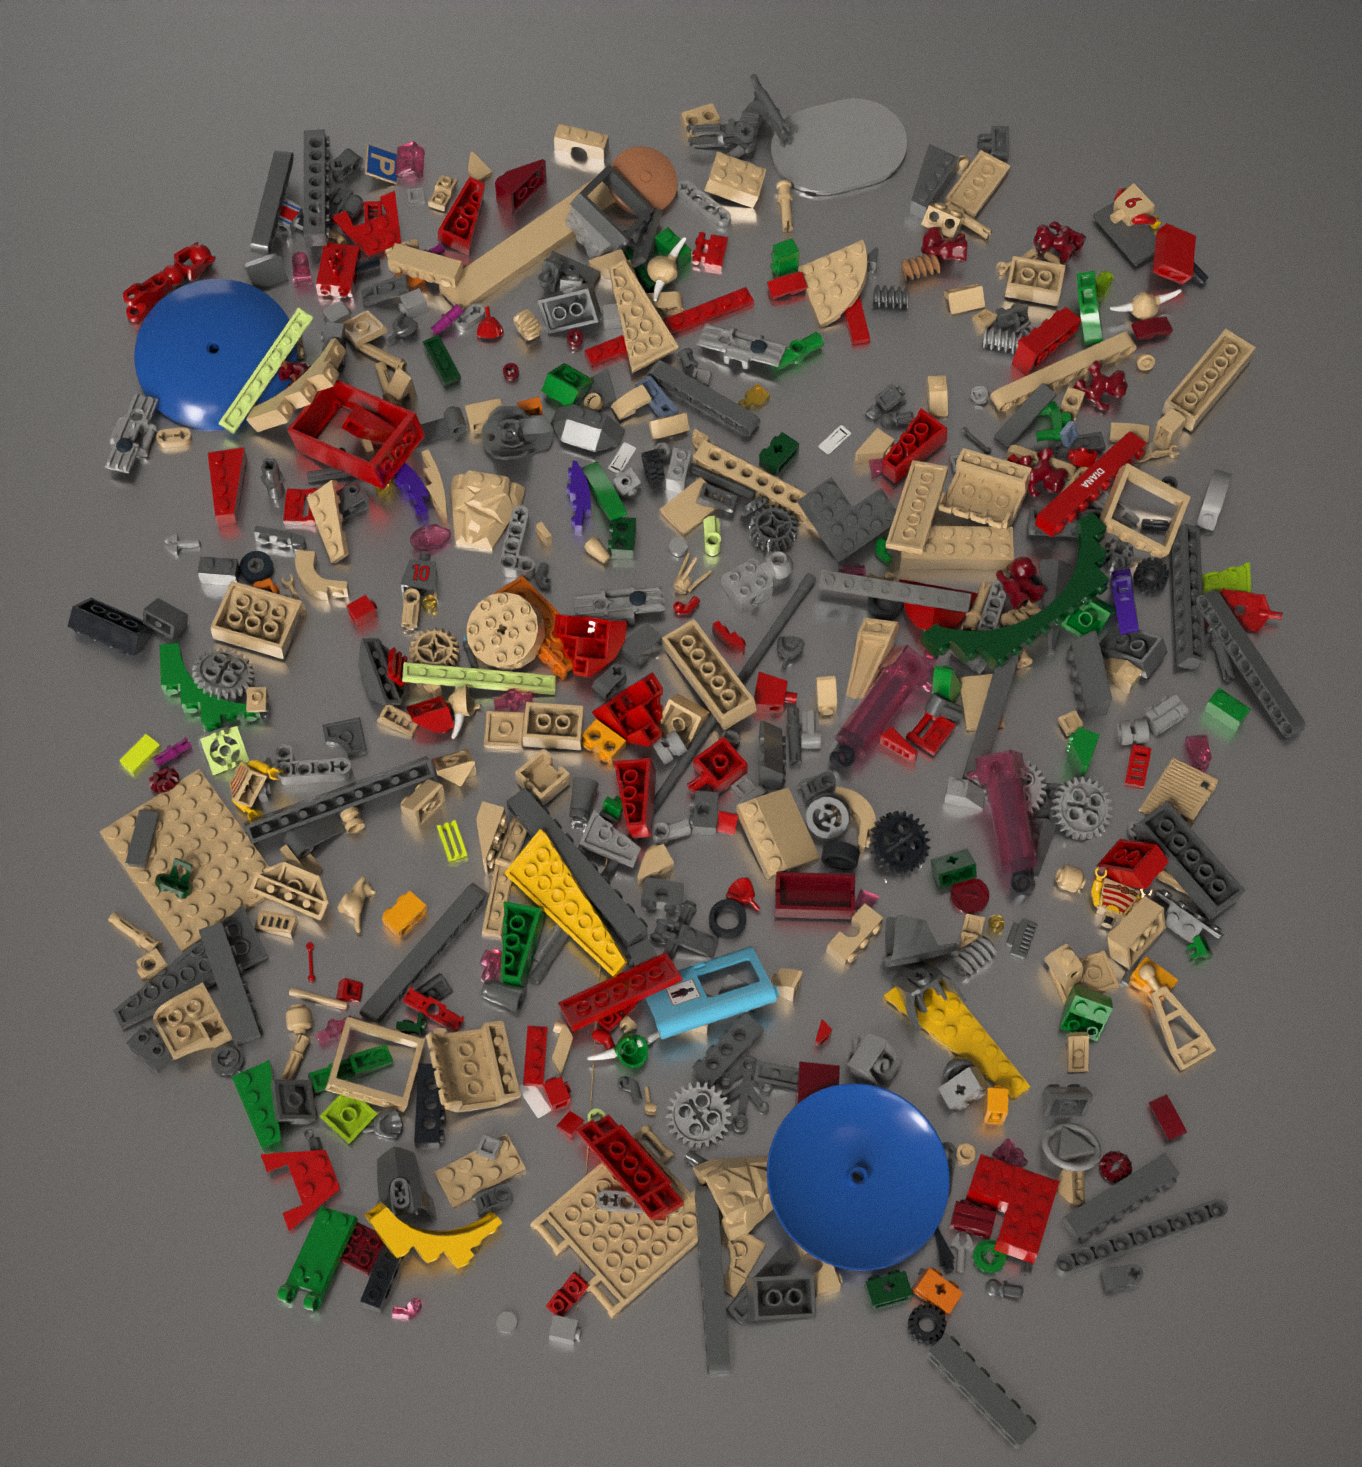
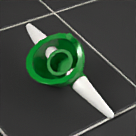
(630, 1050)

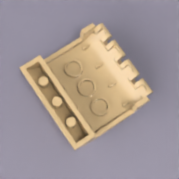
(986, 489)
(473, 1067)

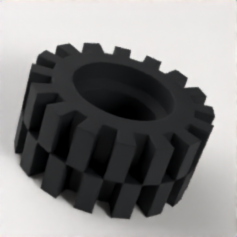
(653, 466)
(1146, 584)
(918, 1333)

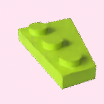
(1231, 579)

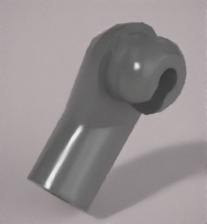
(541, 577)
(631, 1086)

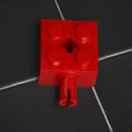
(718, 767)

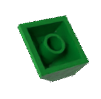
(566, 385)
(1090, 618)
(1081, 749)

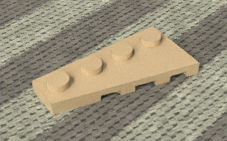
(329, 520)

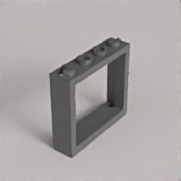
(600, 220)

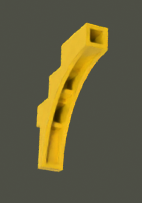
(430, 1243)

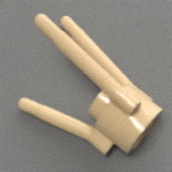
(683, 582)

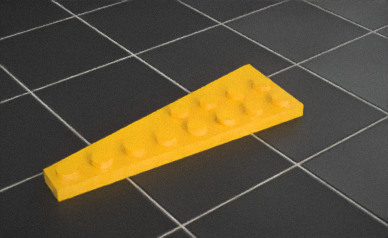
(551, 885)
(961, 1033)

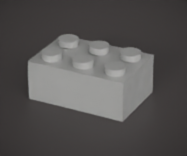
(587, 235)

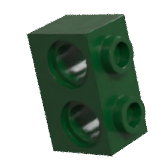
(624, 538)

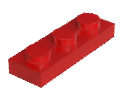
(535, 1056)

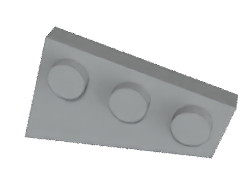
(607, 841)

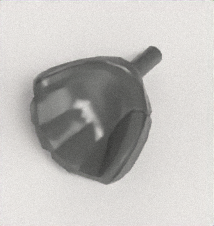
(403, 327)
(789, 648)
(386, 1124)

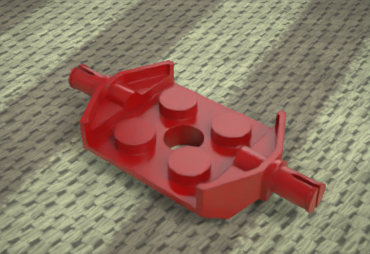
(1255, 607)

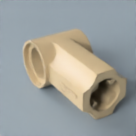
(411, 609)

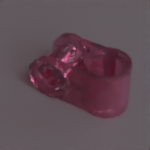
(302, 271)
(1198, 751)

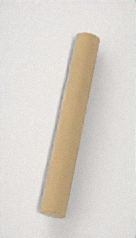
(318, 998)

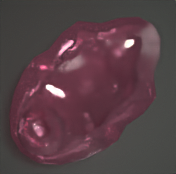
(430, 537)

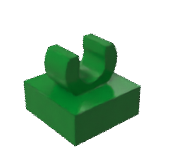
(613, 807)
(1201, 946)

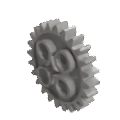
(213, 665)
(1034, 790)
(1085, 791)
(683, 1125)

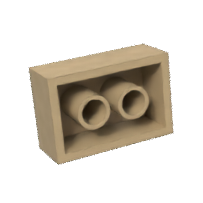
(735, 179)
(1035, 281)
(553, 726)
(1136, 932)

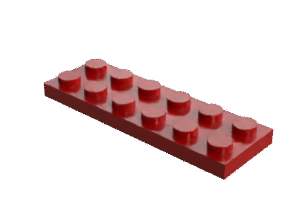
(619, 991)

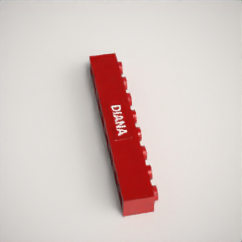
(1090, 485)

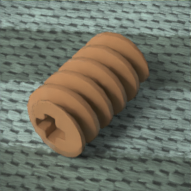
(920, 265)

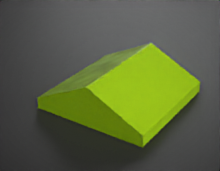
(347, 1117)

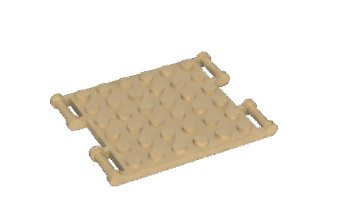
(621, 1247)

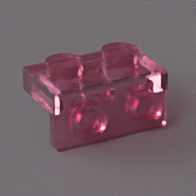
(410, 160)

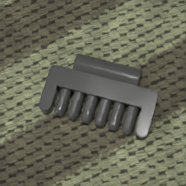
(1016, 937)

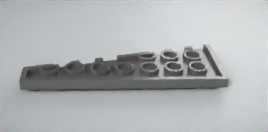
(191, 970)

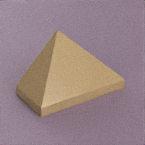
(1072, 1186)

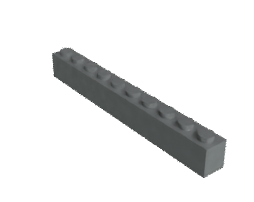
(339, 799)
(597, 888)

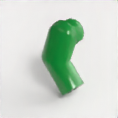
(881, 551)

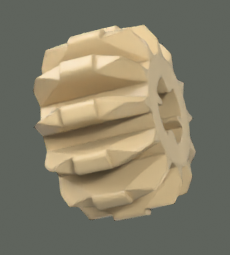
(527, 324)

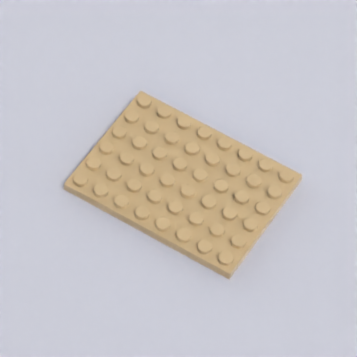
(204, 833)

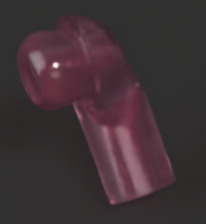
(409, 1311)

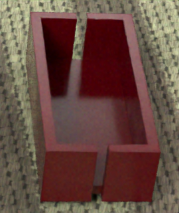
(814, 895)

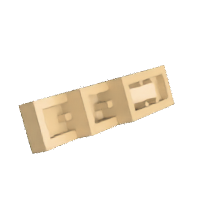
(435, 486)

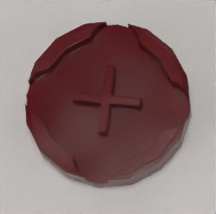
(969, 896)

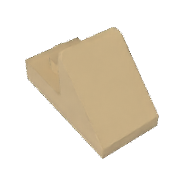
(401, 386)
(1077, 1052)

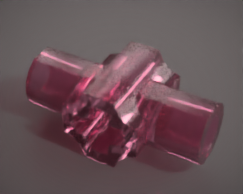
(505, 700)
(327, 1034)

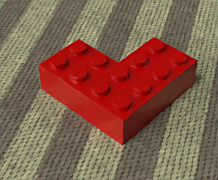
(1022, 1197)

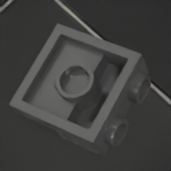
(293, 1101)

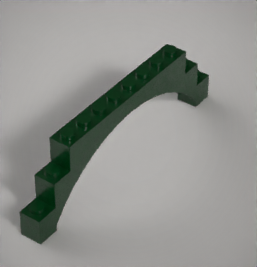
(1001, 644)

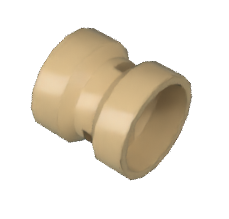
(352, 819)

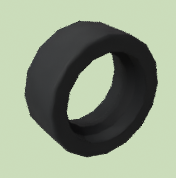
(882, 614)
(840, 855)
(727, 933)

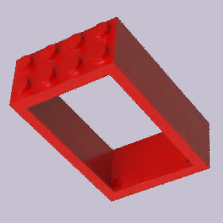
(387, 460)

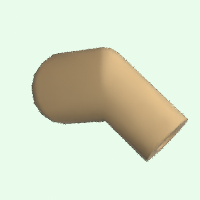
(337, 236)
(1051, 257)

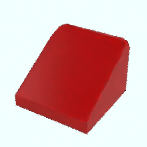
(727, 822)
(349, 990)
(823, 1034)
(570, 1124)

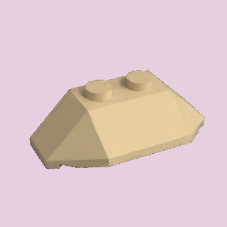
(292, 888)

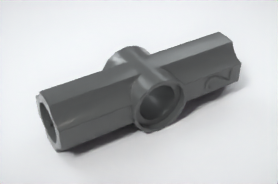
(272, 478)

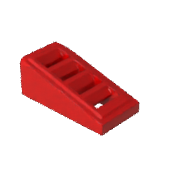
(372, 205)
(898, 744)
(1141, 754)

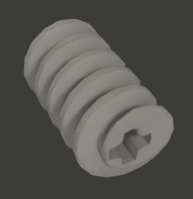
(1000, 340)
(973, 955)

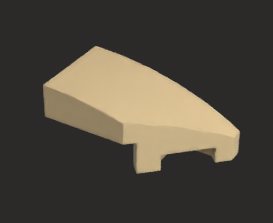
(971, 929)

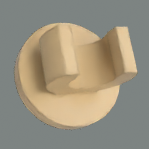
(1145, 361)

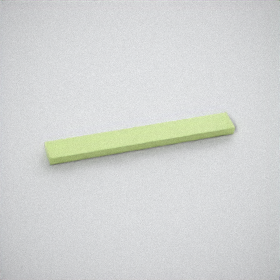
(266, 370)
(478, 678)

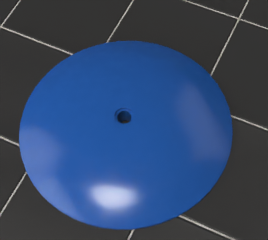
(177, 343)
(899, 1168)

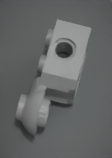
(753, 580)

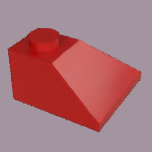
(432, 715)

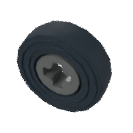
(262, 560)

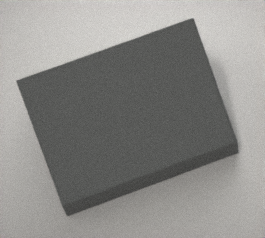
(266, 271)

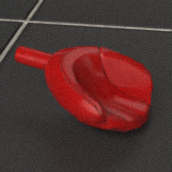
(489, 327)
(742, 892)

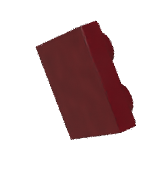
(362, 1249)

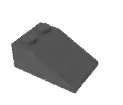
(570, 308)
(1139, 648)
(1066, 1100)

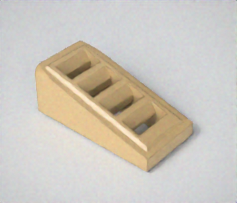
(395, 726)
(289, 932)

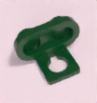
(174, 882)

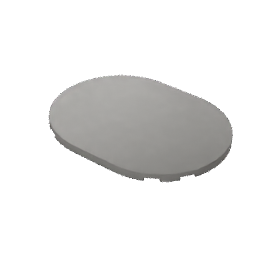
(840, 146)

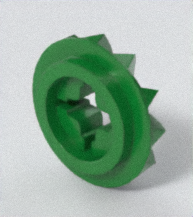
(982, 1263)

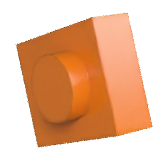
(267, 585)

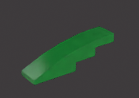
(604, 491)
(353, 1067)

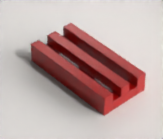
(396, 663)

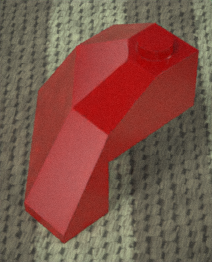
(925, 617)
(589, 641)
(635, 712)

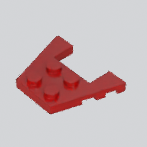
(376, 234)
(312, 1177)

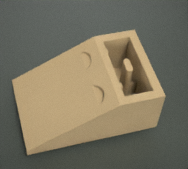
(491, 825)

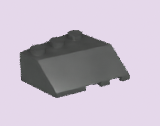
(771, 756)

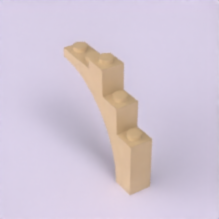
(302, 392)

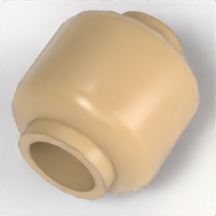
(1070, 878)
(299, 1019)

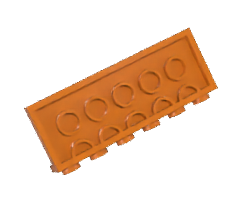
(550, 649)

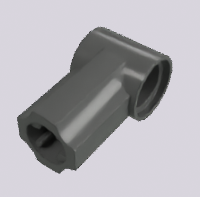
(941, 706)

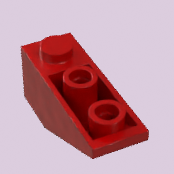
(367, 425)

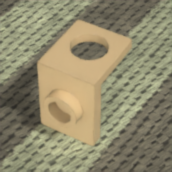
(256, 699)

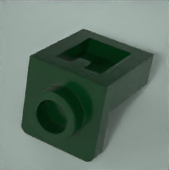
(409, 1027)

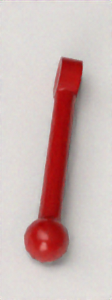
(310, 946)

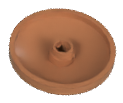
(648, 174)

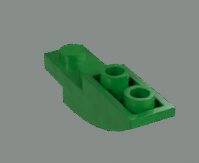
(1089, 307)

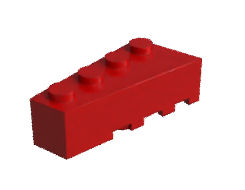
(461, 221)
(1045, 340)
(916, 443)
(227, 476)
(637, 791)

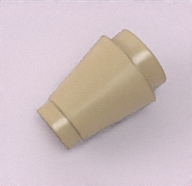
(597, 550)

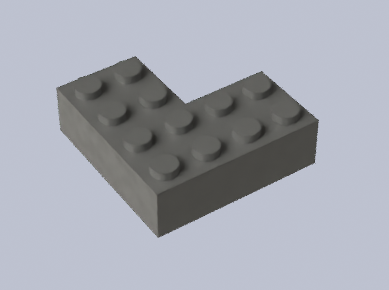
(844, 526)

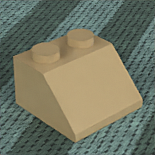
(683, 717)
(423, 802)

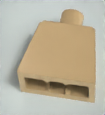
(1063, 964)

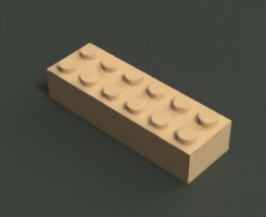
(1210, 378)
(963, 549)
(709, 674)

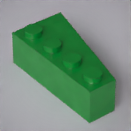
(519, 940)
(257, 1099)

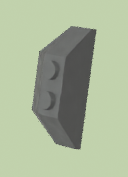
(586, 428)
(373, 669)

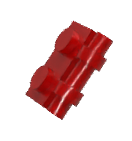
(715, 252)

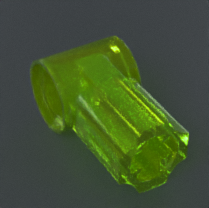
(1103, 282)

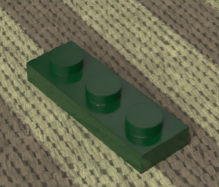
(441, 360)

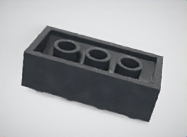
(110, 626)

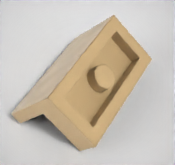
(965, 298)
(307, 863)

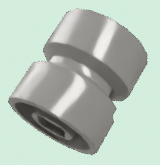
(1139, 729)
(670, 747)

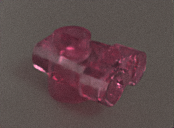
(492, 961)
(1010, 1154)

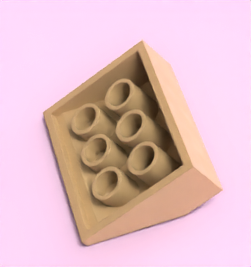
(256, 619)
(777, 832)

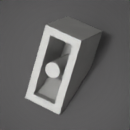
(964, 794)

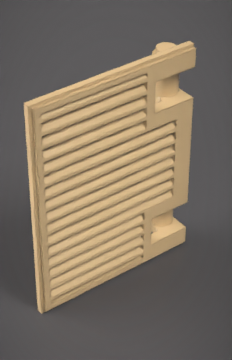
(1182, 790)

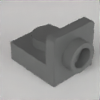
(890, 397)

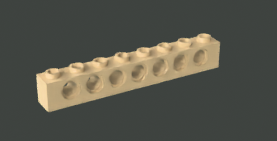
(709, 451)

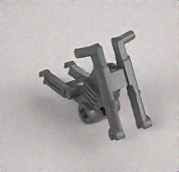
(747, 128)

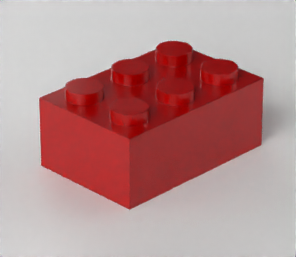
(1133, 863)

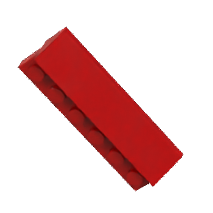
(631, 1167)

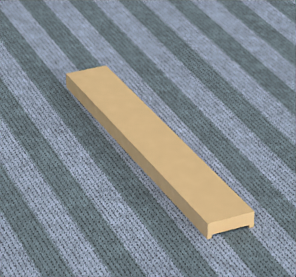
(521, 251)

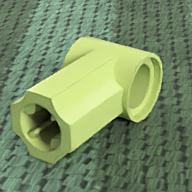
(712, 535)

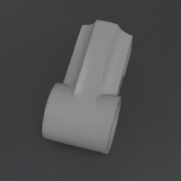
(810, 730)
(672, 830)

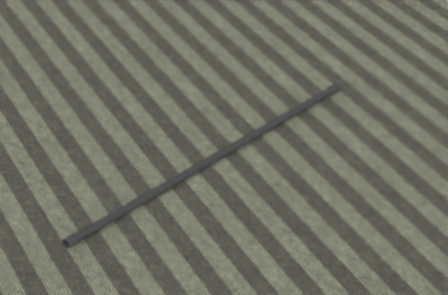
(807, 582)

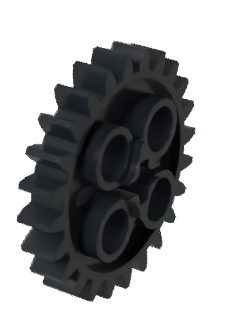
(890, 827)

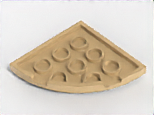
(836, 281)

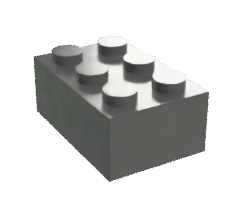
(781, 1297)

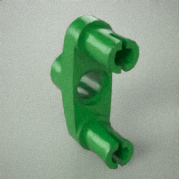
(1058, 421)

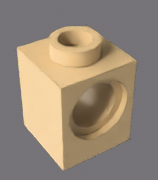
(1074, 397)
(150, 958)

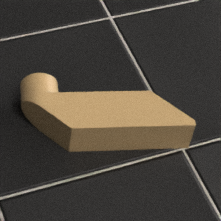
(562, 1047)

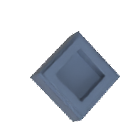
(1069, 434)

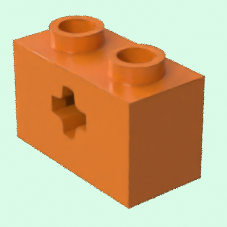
(926, 1289)

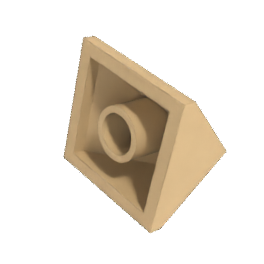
(455, 766)

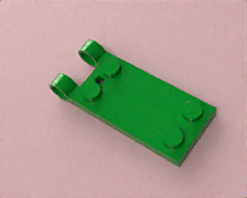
(319, 1257)

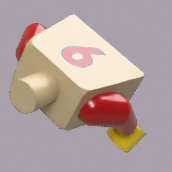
(1134, 208)

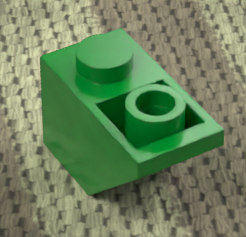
(946, 683)

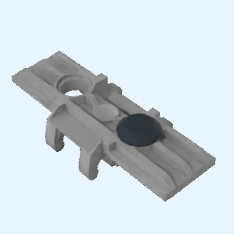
(739, 349)
(126, 430)
(620, 608)

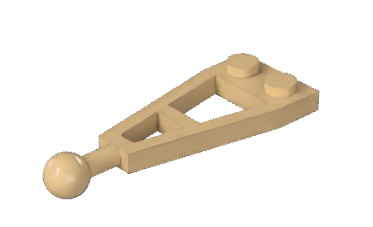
(1193, 1050)

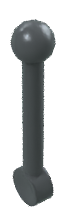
(987, 450)

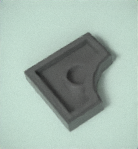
(347, 735)

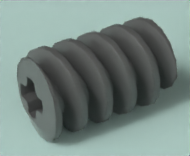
(891, 296)

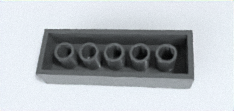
(1190, 861)

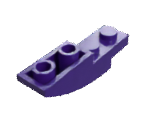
(410, 483)
(579, 495)
(1125, 601)

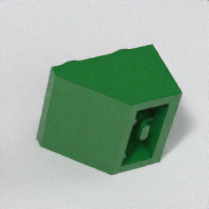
(1086, 1012)

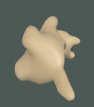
(353, 902)

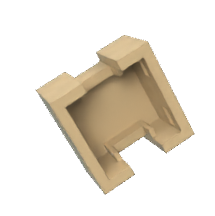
(542, 778)

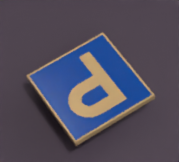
(381, 164)

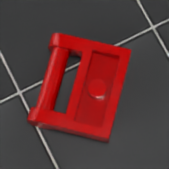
(295, 507)
(934, 736)

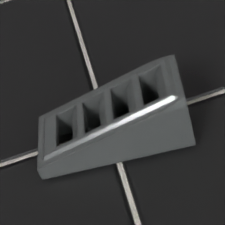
(714, 503)

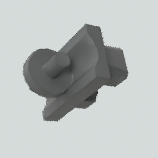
(551, 273)
(1012, 316)

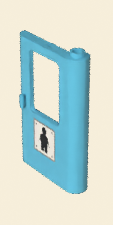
(687, 1006)

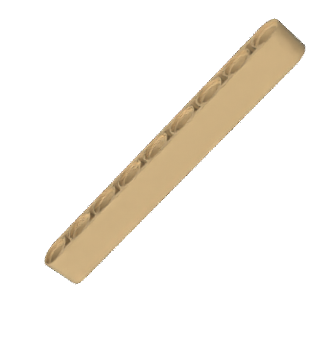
(1063, 371)

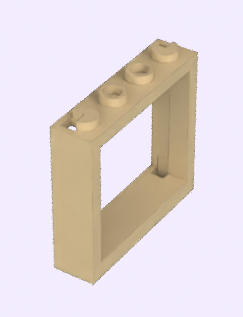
(1159, 489)
(365, 1093)

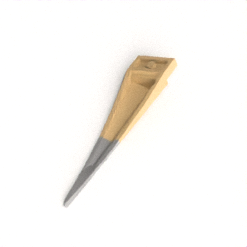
(872, 646)

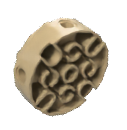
(521, 639)

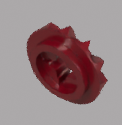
(162, 786)
(1106, 1166)

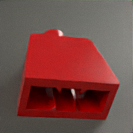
(772, 694)

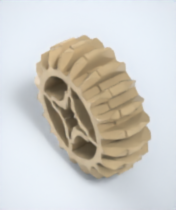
(420, 649)

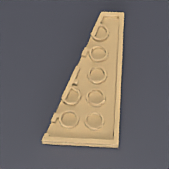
(642, 327)

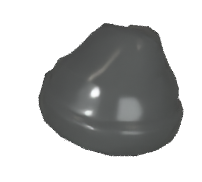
(956, 1066)

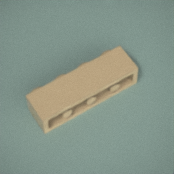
(425, 265)

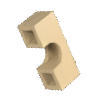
(592, 142)
(845, 948)
(826, 1279)

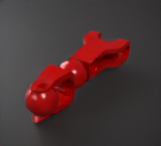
(158, 285)

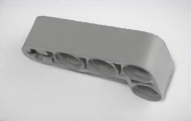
(517, 541)
(989, 613)
(313, 766)

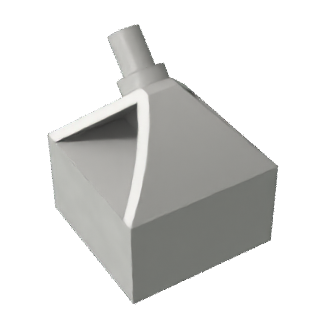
(873, 1060)

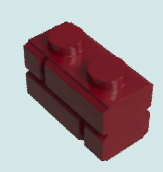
(973, 1219)

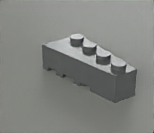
(935, 175)

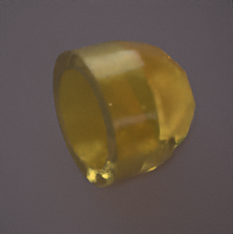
(429, 606)
(992, 922)

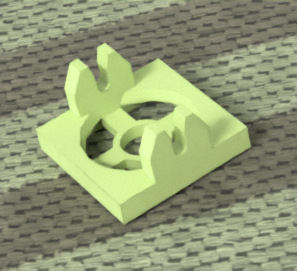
(207, 742)

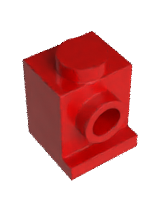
(1081, 457)

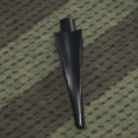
(945, 1255)

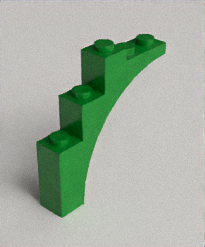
(213, 710)

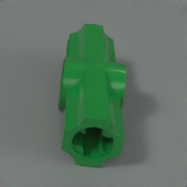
(805, 346)

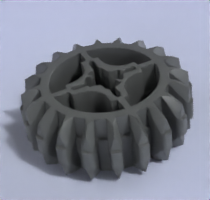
(766, 536)

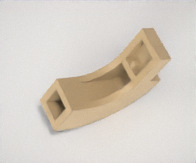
(314, 584)
(861, 812)

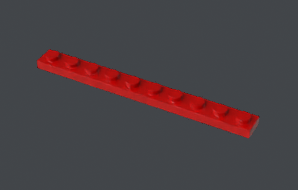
(676, 323)

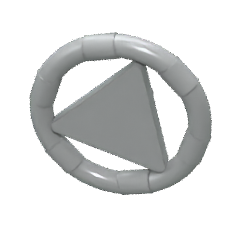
(1072, 1147)

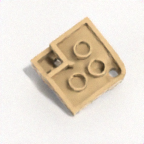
(191, 1023)

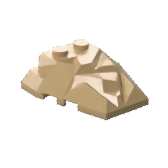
(482, 507)
(739, 1191)

